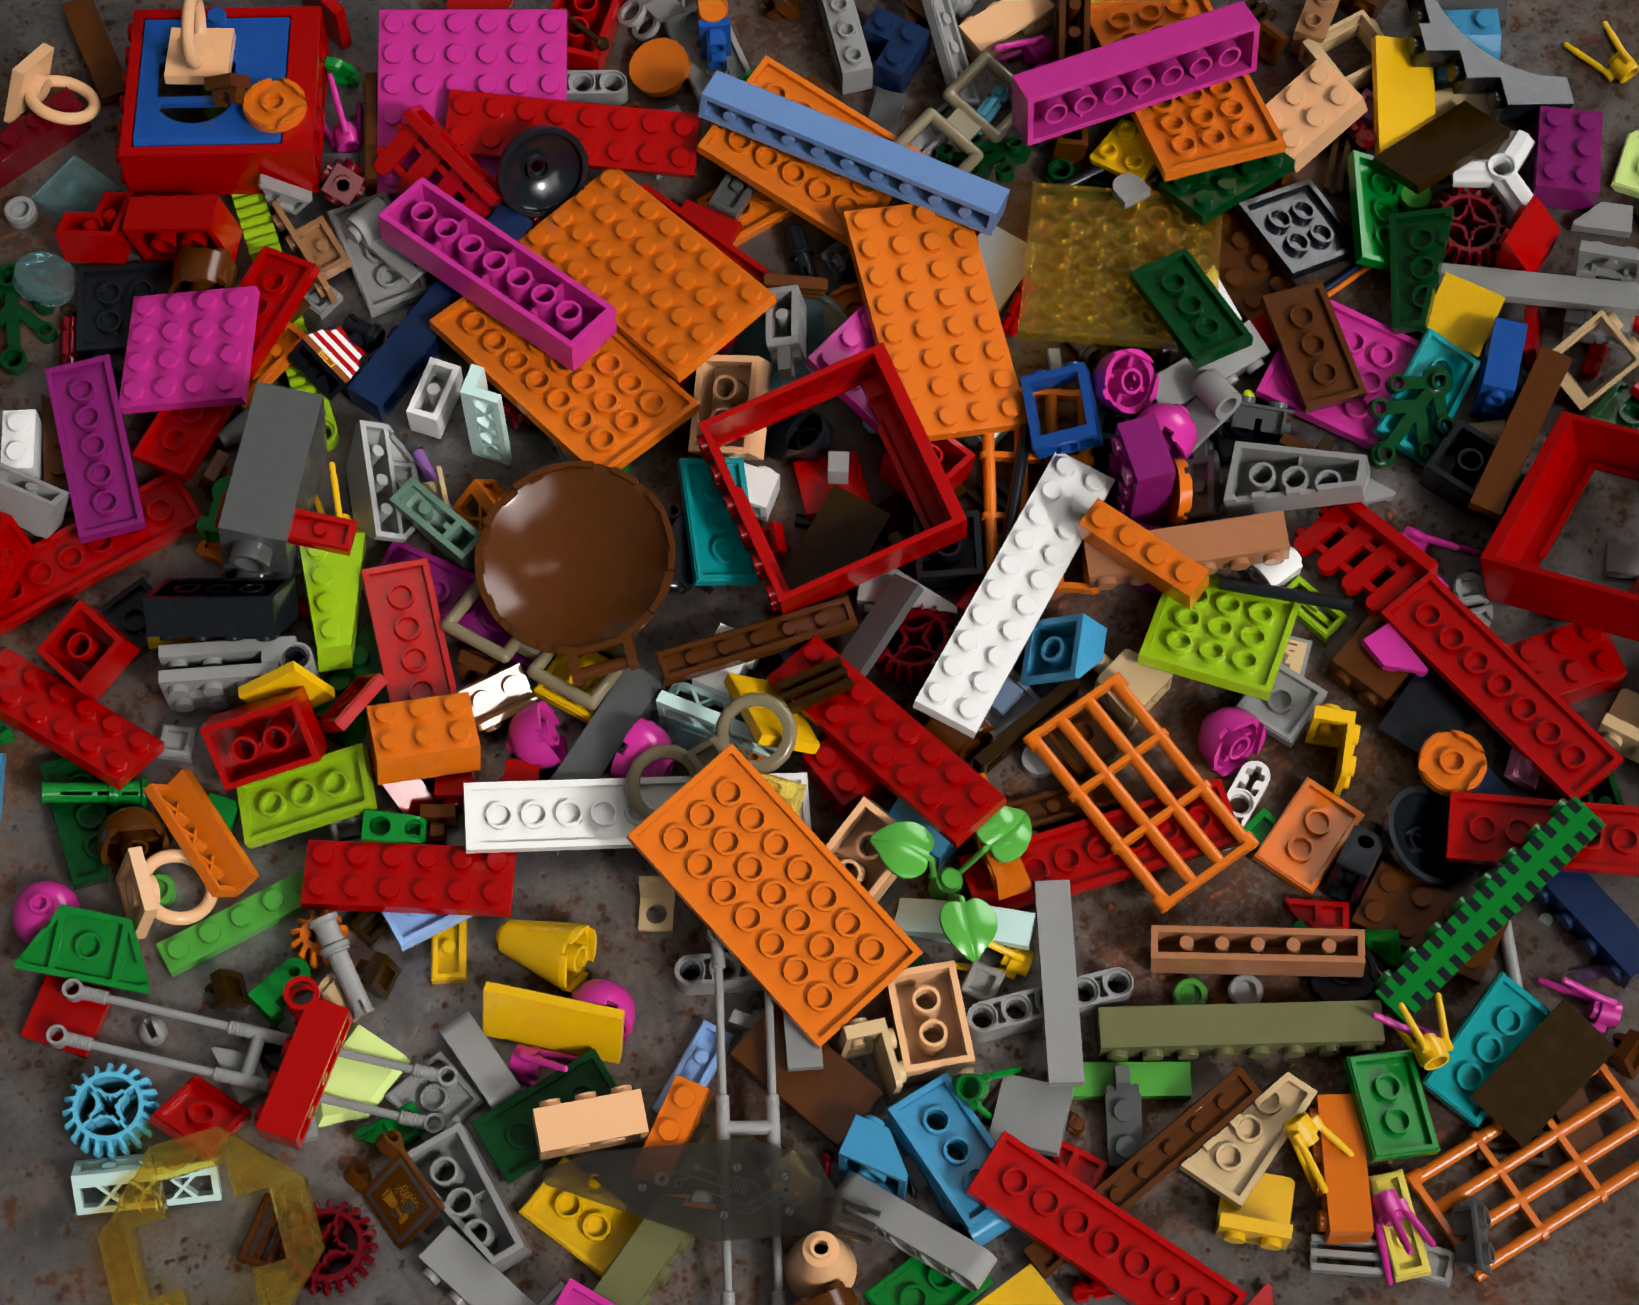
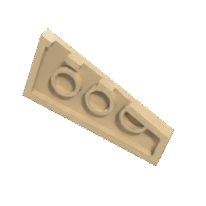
(1246, 1147)

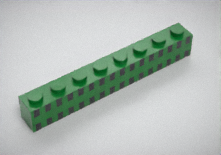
(1489, 909)

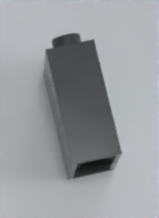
(272, 476)

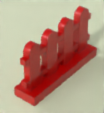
(441, 147)
(1378, 539)

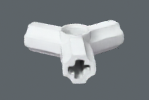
(1507, 160)

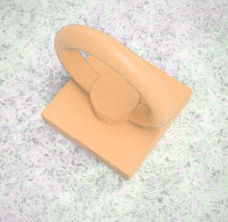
(197, 50)
(32, 83)
(141, 891)

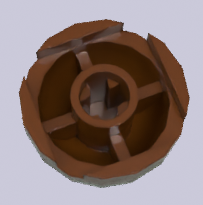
(129, 829)

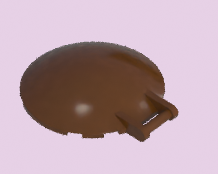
(576, 562)

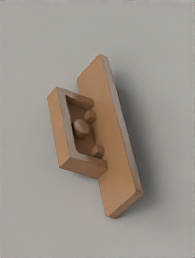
(317, 245)

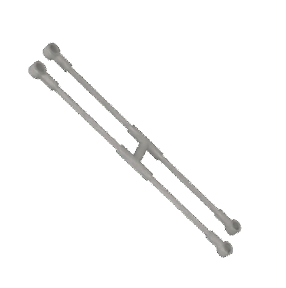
(246, 1077)
(726, 1128)

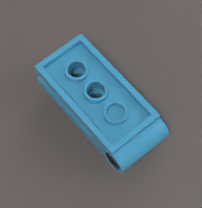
(929, 1149)

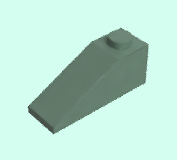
(438, 523)

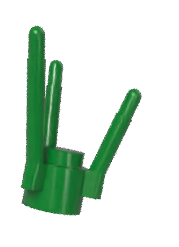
(975, 1087)

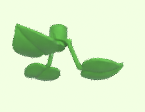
(970, 923)

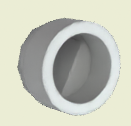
(159, 1027)

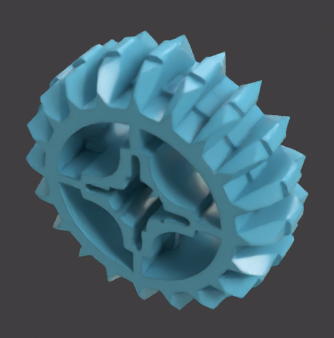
(99, 1119)

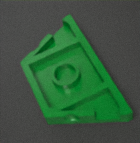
(89, 948)

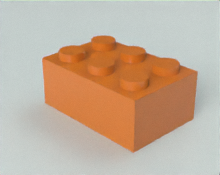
(423, 738)

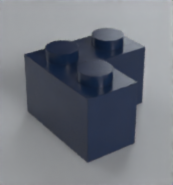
(899, 48)

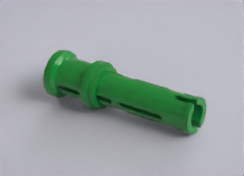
(51, 793)

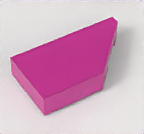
(1392, 652)

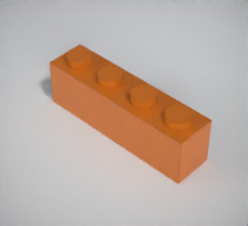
(1143, 553)
(1347, 1205)

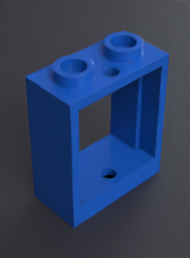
(1499, 369)
(1070, 439)

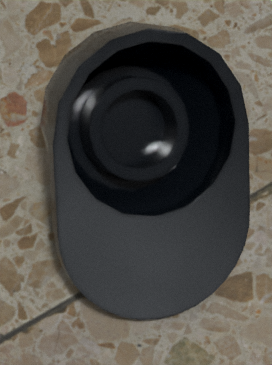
(799, 436)

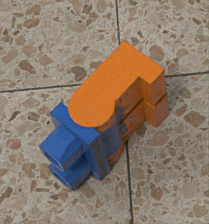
(714, 32)

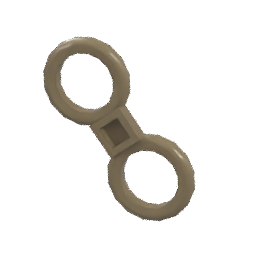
(705, 752)

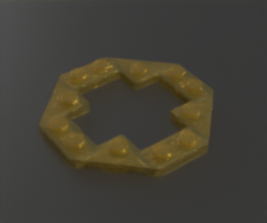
(249, 1172)

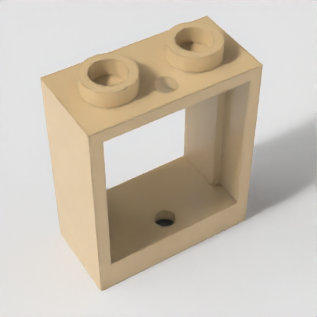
(1355, 25)
(1631, 346)

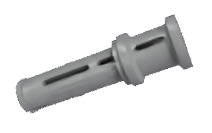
(336, 950)

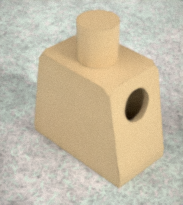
(1144, 682)

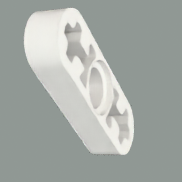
(1258, 788)

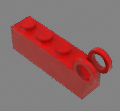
(305, 1065)

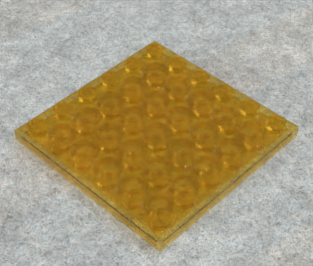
(1082, 260)

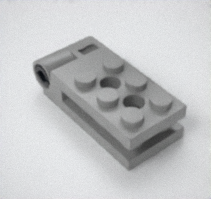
(212, 671)

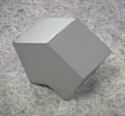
(838, 467)

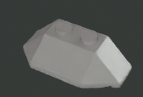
(375, 472)

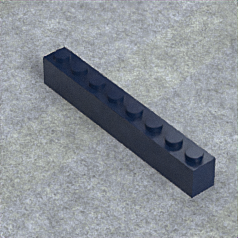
(412, 343)
(1586, 911)

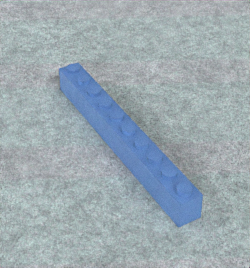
(853, 152)

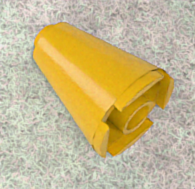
(550, 949)

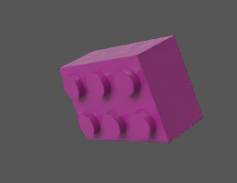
(1566, 158)
(1141, 469)

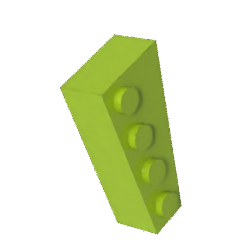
(333, 601)

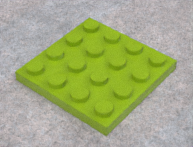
(1222, 640)

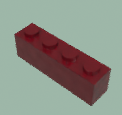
(34, 138)

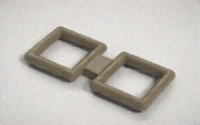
(965, 120)
(540, 658)

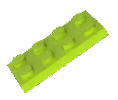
(307, 797)

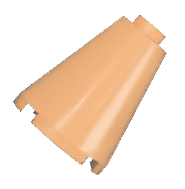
(818, 1262)

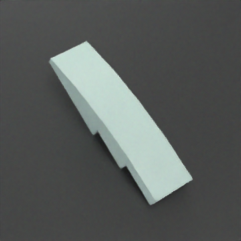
(921, 920)

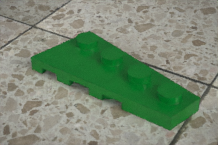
(1372, 200)

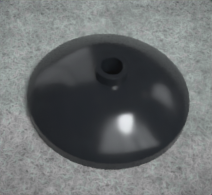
(553, 181)
(1418, 835)

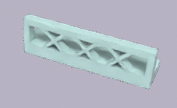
(485, 418)
(700, 716)
(118, 1171)

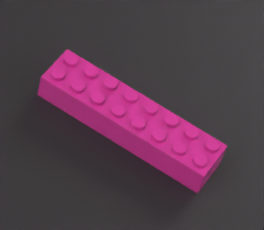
(1135, 73)
(498, 274)

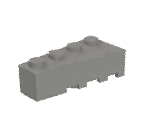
(1292, 478)
(471, 1195)

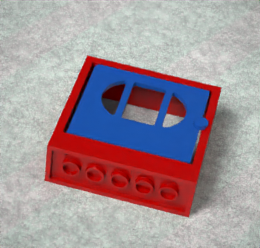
(225, 152)

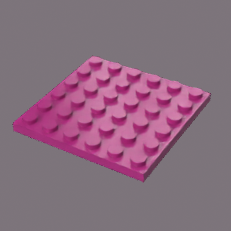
(464, 50)

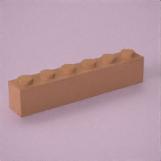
(1213, 544)
(1257, 951)

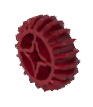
(1475, 222)
(916, 654)
(343, 1254)

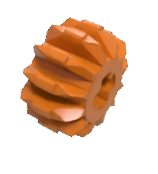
(304, 939)

